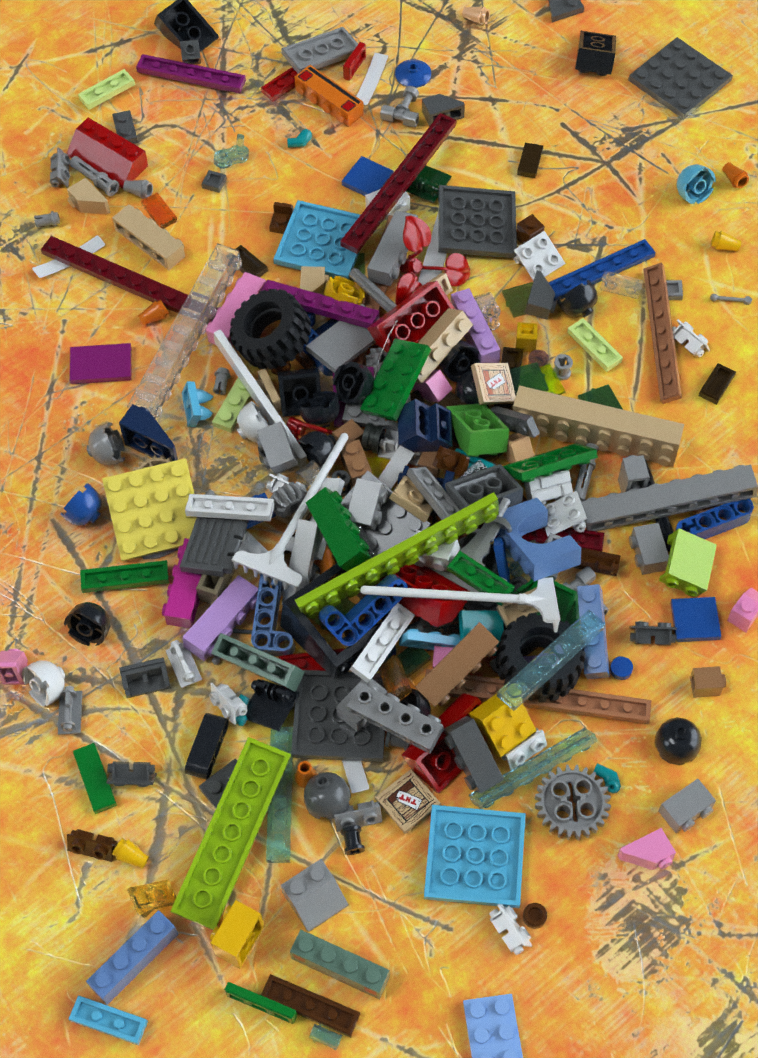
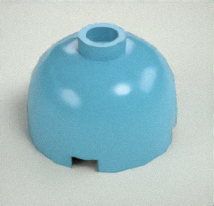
(695, 183)

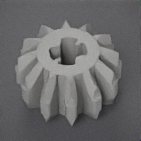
(287, 499)

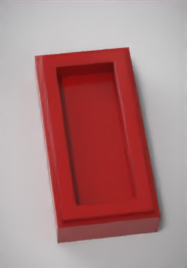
(354, 61)

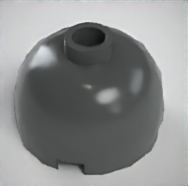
(326, 795)

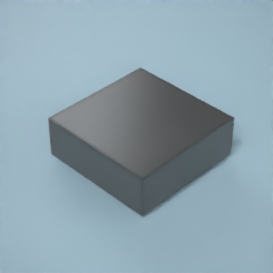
(214, 181)

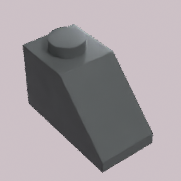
(437, 104)
(541, 298)

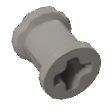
(560, 365)

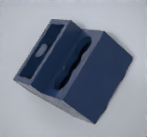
(424, 427)

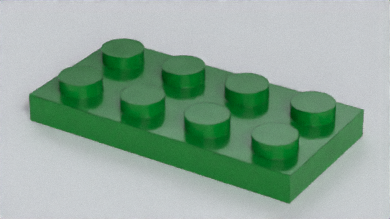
(395, 379)
(551, 461)

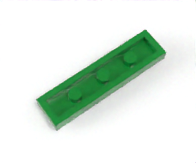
(124, 576)

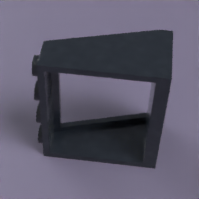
(311, 640)

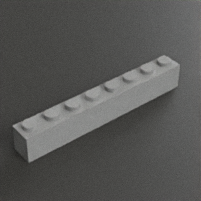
(670, 498)

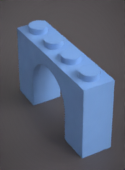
(537, 559)

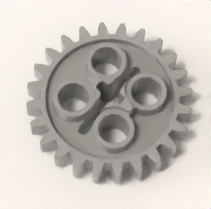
(593, 800)

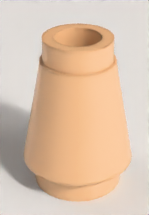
(476, 14)

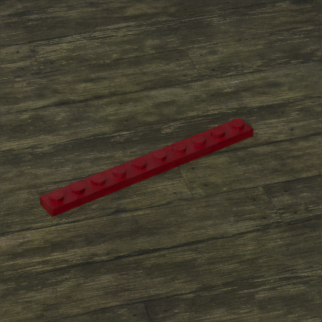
(398, 183)
(114, 274)

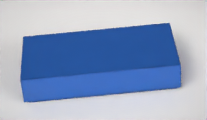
(501, 558)

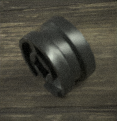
(372, 437)

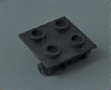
(270, 704)

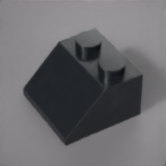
(295, 386)

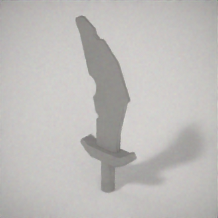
(480, 544)

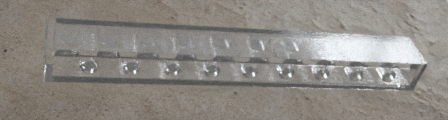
(186, 330)

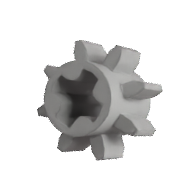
(373, 357)

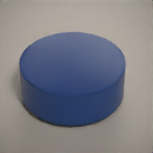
(621, 668)

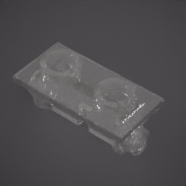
(621, 284)

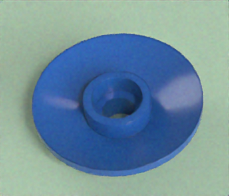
(413, 73)

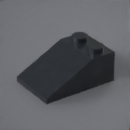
(184, 23)
(595, 53)

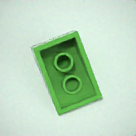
(478, 430)

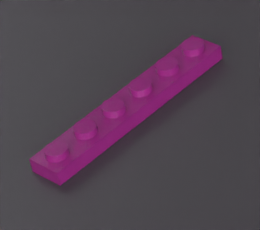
(191, 73)
(327, 306)

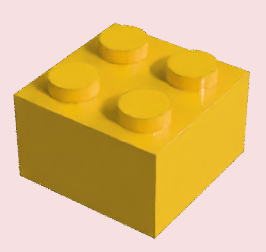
(501, 725)
(236, 933)

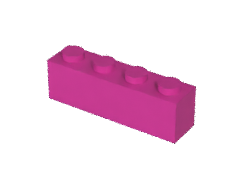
(182, 595)

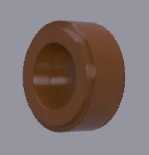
(534, 915)

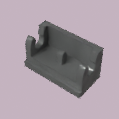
(145, 677)

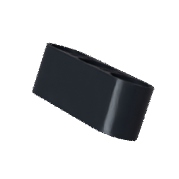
(206, 746)

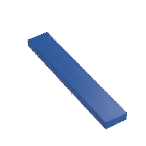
(594, 272)

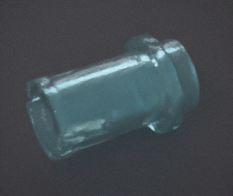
(325, 1036)

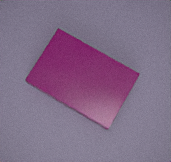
(100, 363)

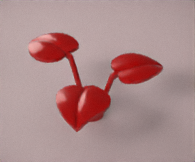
(418, 235)

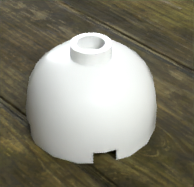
(250, 420)
(45, 681)

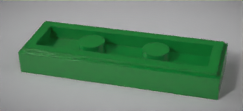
(478, 576)
(94, 778)
(261, 1003)

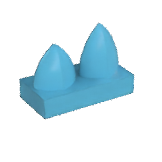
(191, 399)

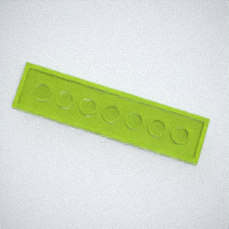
(231, 834)

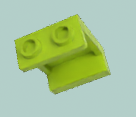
(689, 563)

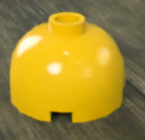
(344, 290)

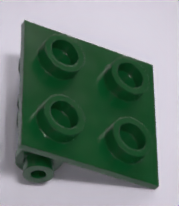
(427, 183)

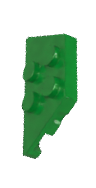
(566, 599)

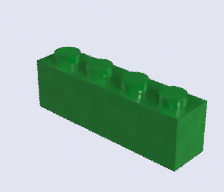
(338, 529)

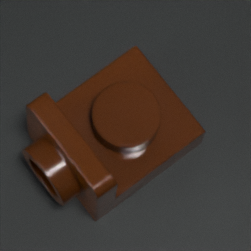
(281, 217)
(451, 460)

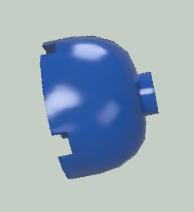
(83, 507)

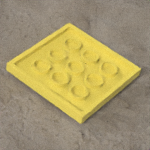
(150, 508)

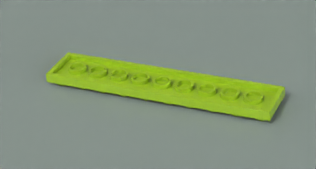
(402, 554)

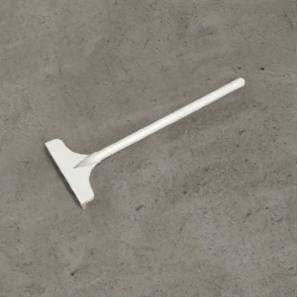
(272, 562)
(542, 598)

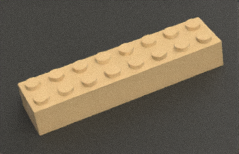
(602, 425)

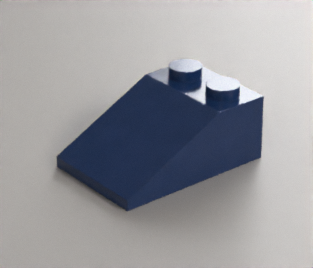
(145, 434)

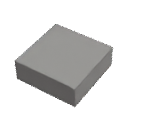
(674, 289)

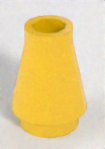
(724, 241)
(129, 853)

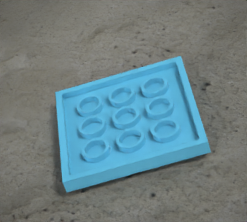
(315, 238)
(475, 856)

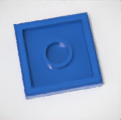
(366, 176)
(695, 619)

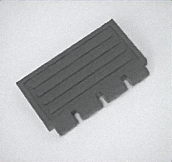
(213, 546)

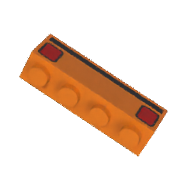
(329, 95)

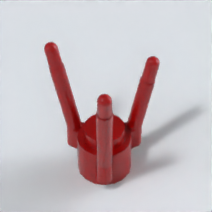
(299, 427)

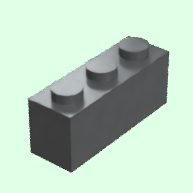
(472, 755)

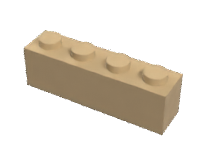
(149, 237)
(442, 338)

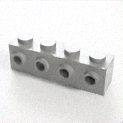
(390, 252)
(395, 717)

